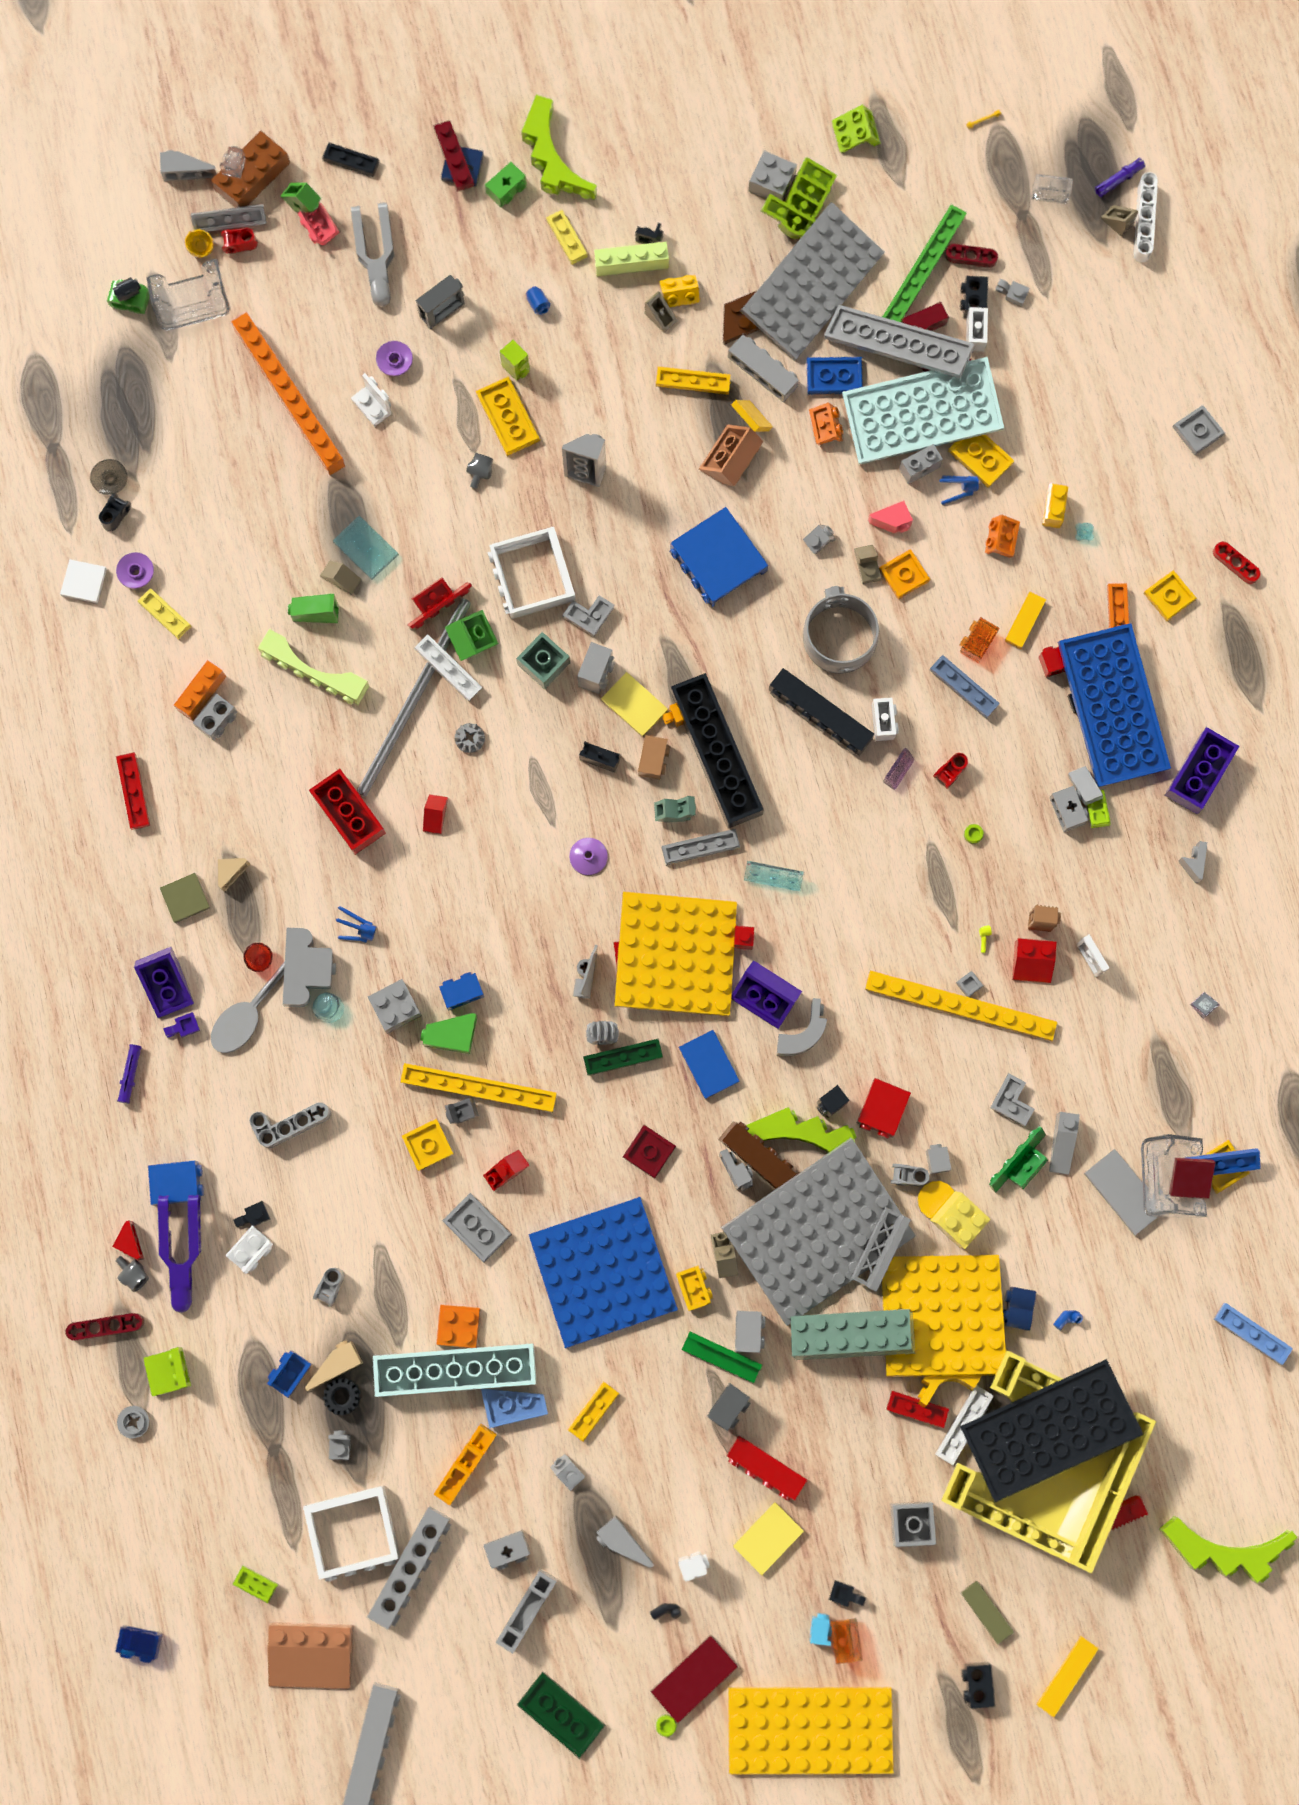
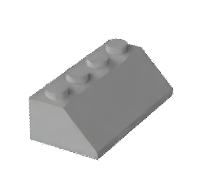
(585, 459)

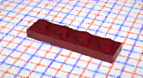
(453, 155)

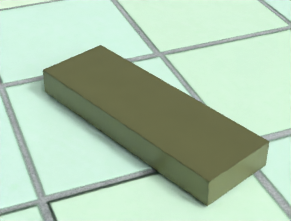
(987, 1612)

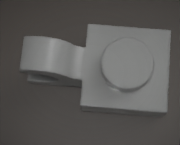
(1015, 292)

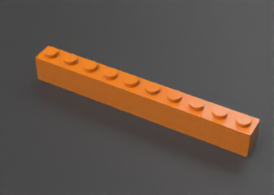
(288, 393)

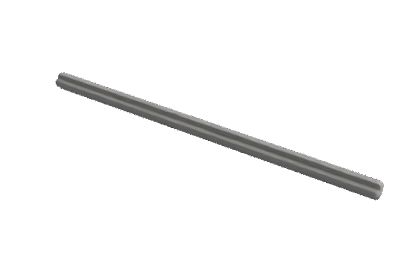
(408, 707)

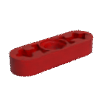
(1236, 570)

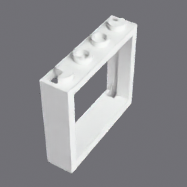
(520, 542)
(368, 1565)

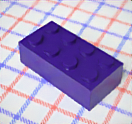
(1202, 770)

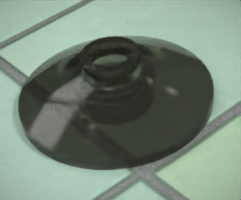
(105, 470)

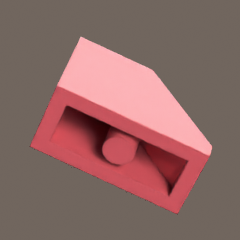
(892, 518)

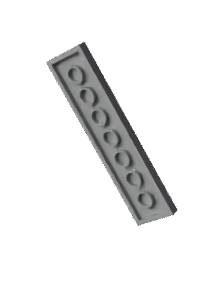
(899, 341)

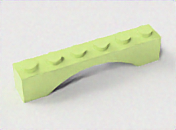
(347, 685)

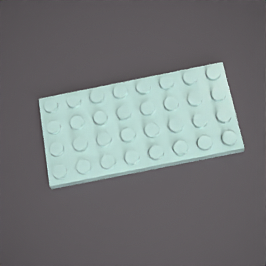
(922, 411)

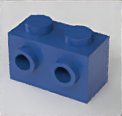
(461, 991)

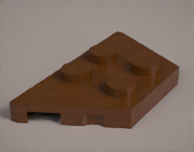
(735, 322)

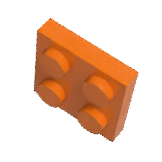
(458, 1326)

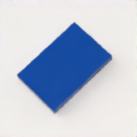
(833, 374)
(709, 1064)

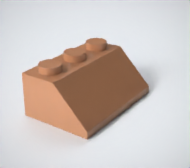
(731, 454)

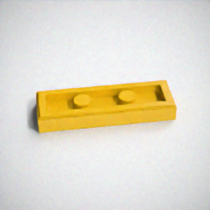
(1025, 620)
(593, 1411)

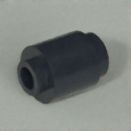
(126, 289)

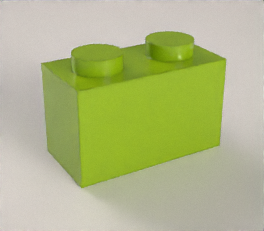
(515, 360)

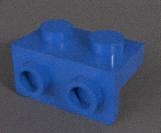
(289, 1373)

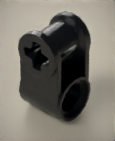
(116, 509)

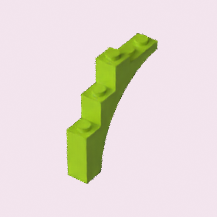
(556, 174)
(783, 1126)
(1226, 1559)

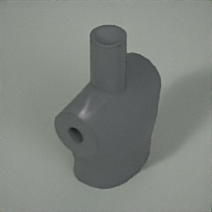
(480, 468)
(132, 1274)

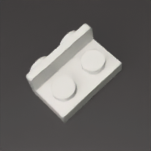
(249, 1250)

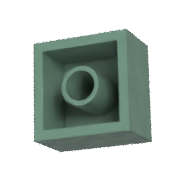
(543, 660)

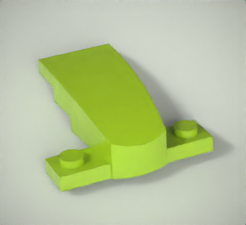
(803, 200)

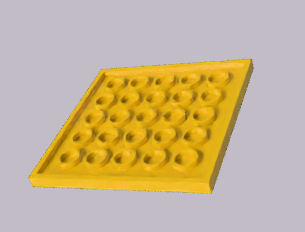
(675, 954)
(954, 1314)

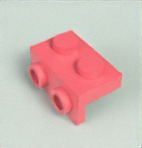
(319, 225)

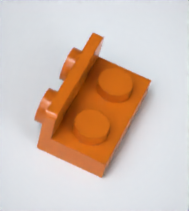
(826, 423)
(1002, 536)

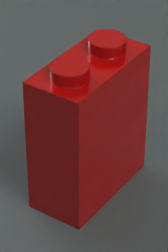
(883, 1108)

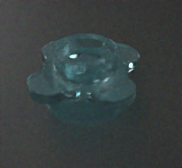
(1088, 527)

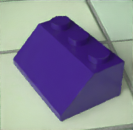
(765, 994)

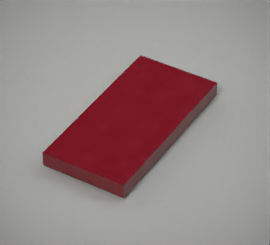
(694, 1679)

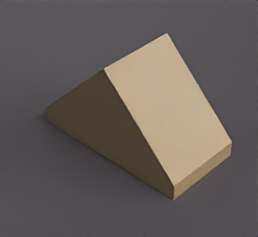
(230, 870)

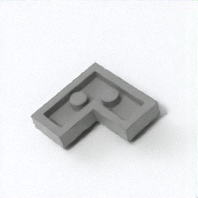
(591, 619)
(1007, 1103)

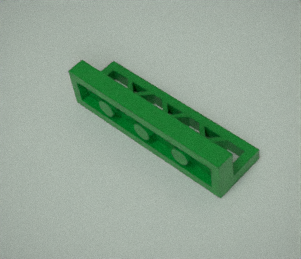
(721, 1357)

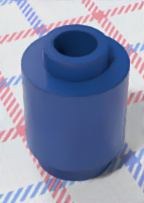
(537, 300)

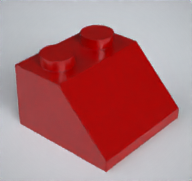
(1034, 960)

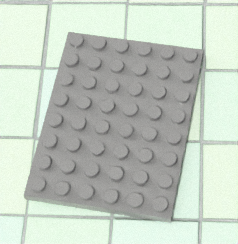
(813, 1230)

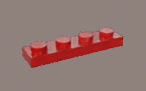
(133, 791)

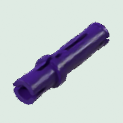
(1125, 173)
(129, 1074)

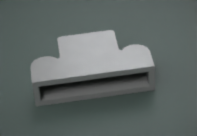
(305, 967)

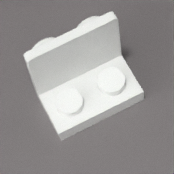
(372, 401)

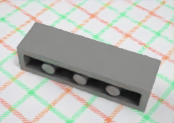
(763, 368)

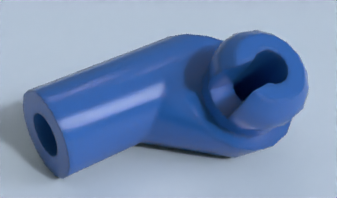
(1068, 1316)

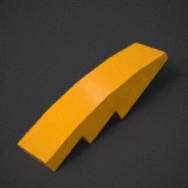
(465, 1464)

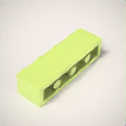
(631, 259)

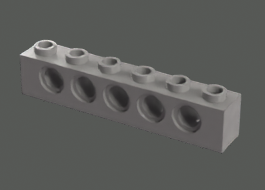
(379, 1612)

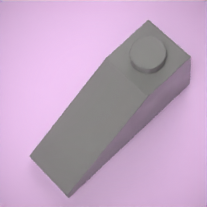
(180, 166)
(1064, 1142)
(620, 1540)

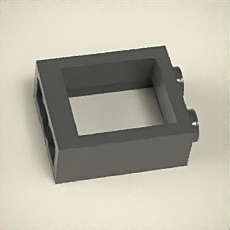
(440, 301)

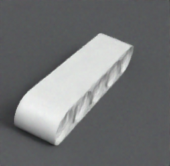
(1145, 209)

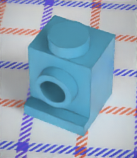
(820, 1629)

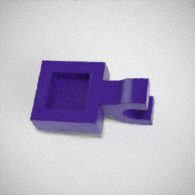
(184, 1025)

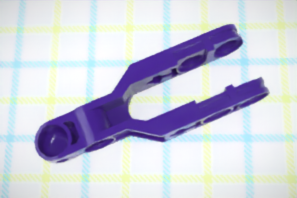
(180, 1274)

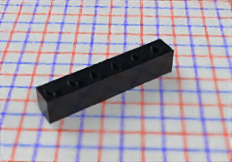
(821, 712)

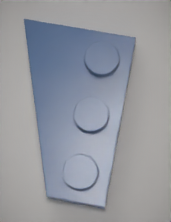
(510, 1406)

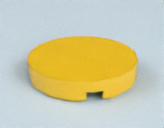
(933, 1197)

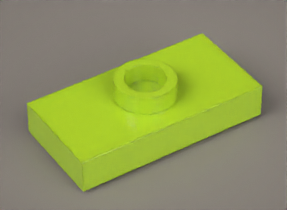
(1099, 813)
(255, 1584)

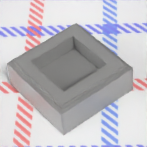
(969, 984)

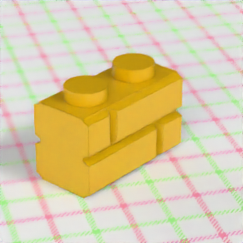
(1055, 505)

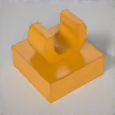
(673, 715)

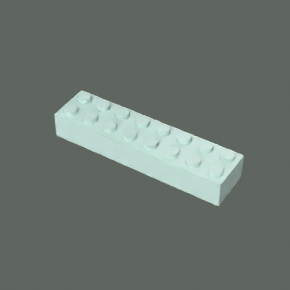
(454, 1370)

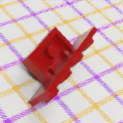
(434, 598)

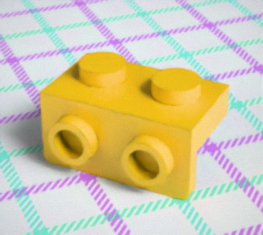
(680, 290)
(694, 1288)

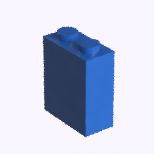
(175, 1180)

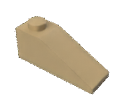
(337, 1363)

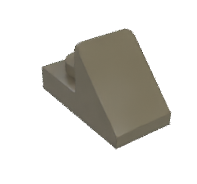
(867, 564)

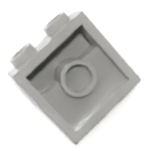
(739, 1174)

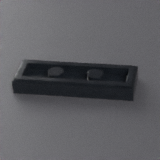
(350, 159)

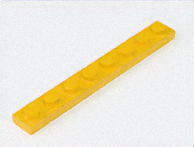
(478, 1087)

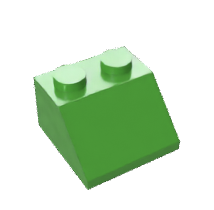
(471, 635)

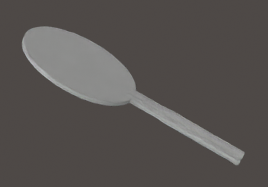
(240, 1020)

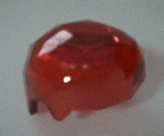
(258, 957)

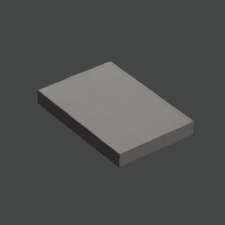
(476, 1227)

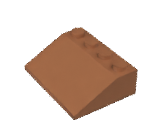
(310, 1655)

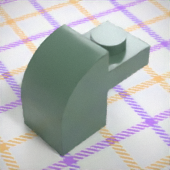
(675, 810)

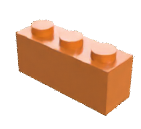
(200, 690)

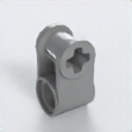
(908, 1175)
(328, 1287)

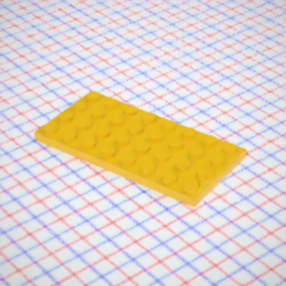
(810, 1730)

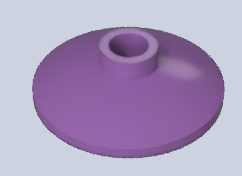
(390, 351)
(131, 563)
(590, 865)

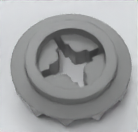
(467, 746)
(124, 1420)

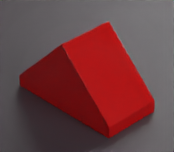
(434, 814)
(128, 1241)

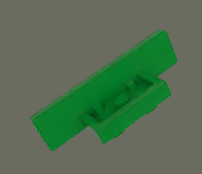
(1023, 1164)

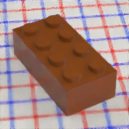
(262, 165)

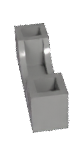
(526, 1611)

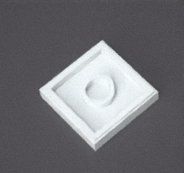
(83, 581)
(1092, 956)

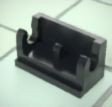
(599, 757)

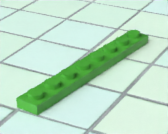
(925, 264)

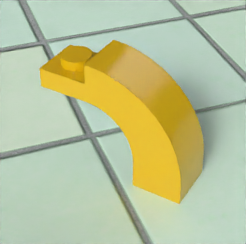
(933, 1382)

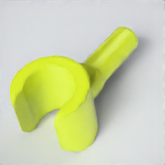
(984, 931)

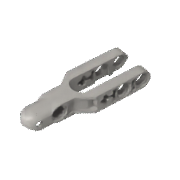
(376, 267)

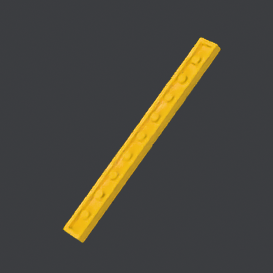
(961, 1005)

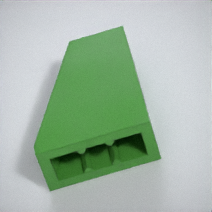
(314, 609)
(451, 1034)

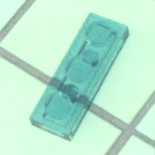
(773, 876)

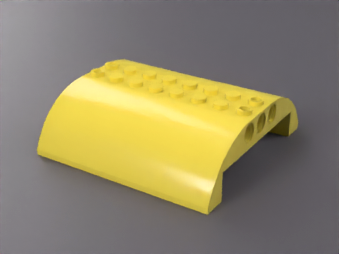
(1065, 1512)

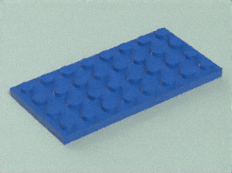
(1114, 705)

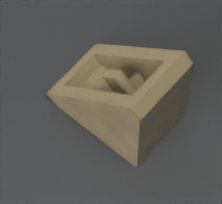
(1120, 218)
(659, 312)
(341, 576)

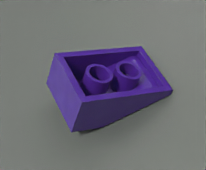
(163, 982)

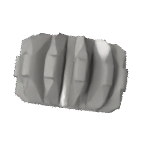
(602, 1032)

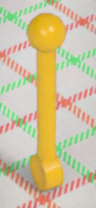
(970, 124)

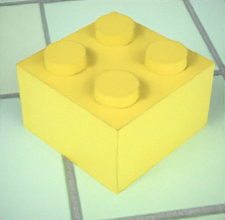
(960, 1219)

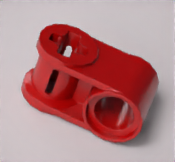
(235, 240)
(949, 771)

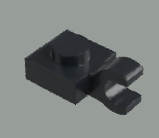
(255, 1215)
(843, 1594)

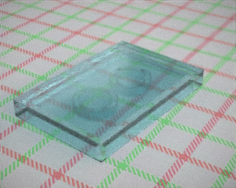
(365, 547)

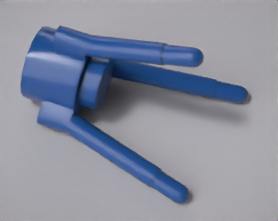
(968, 483)
(366, 929)

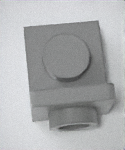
(339, 1445)

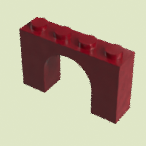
(928, 319)

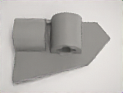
(583, 987)

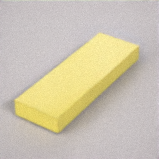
(566, 237)
(164, 613)

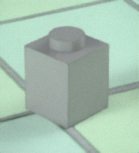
(938, 1159)

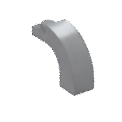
(797, 1044)

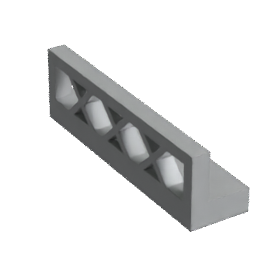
(887, 1252)

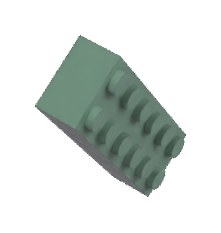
(852, 1334)

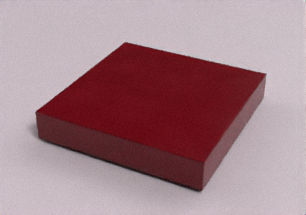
(649, 1151)
(1192, 1178)

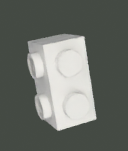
(883, 719)

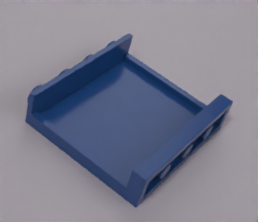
(717, 556)

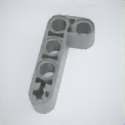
(292, 1121)

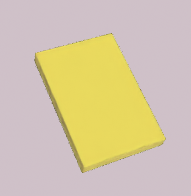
(634, 704)
(768, 1538)

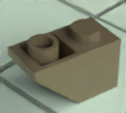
(724, 1255)

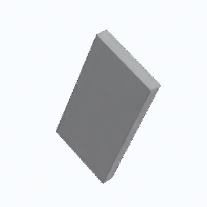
(1121, 1190)

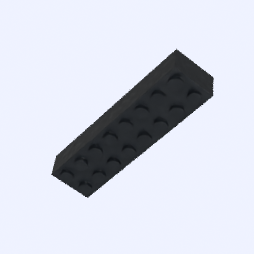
(717, 751)

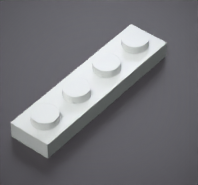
(447, 667)
(955, 1439)

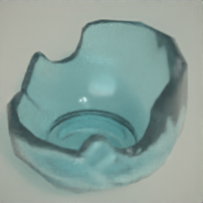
(328, 1007)

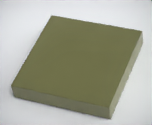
(184, 897)

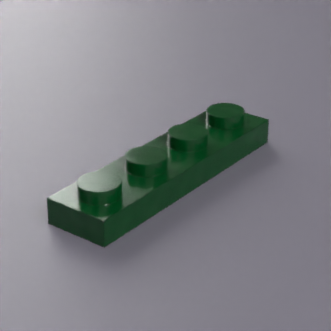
(623, 1057)

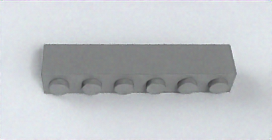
(371, 1745)

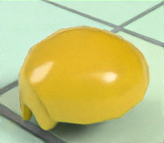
(199, 243)

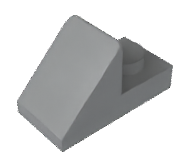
(1195, 866)

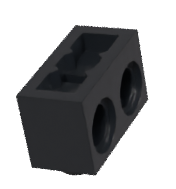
(976, 297)
(832, 1102)
(983, 1684)

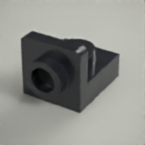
(647, 236)

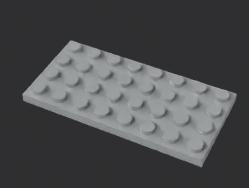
(812, 281)

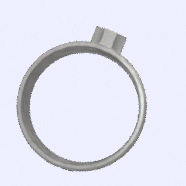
(833, 598)

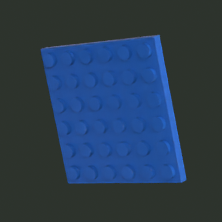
(602, 1272)

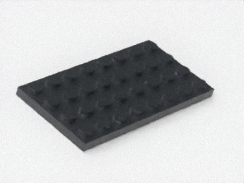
(1051, 1430)

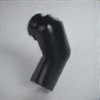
(666, 1608)

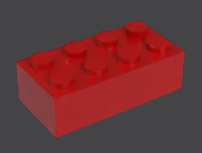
(347, 811)

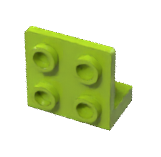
(855, 128)
(167, 1371)

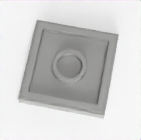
(1198, 430)

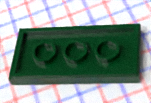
(561, 1714)

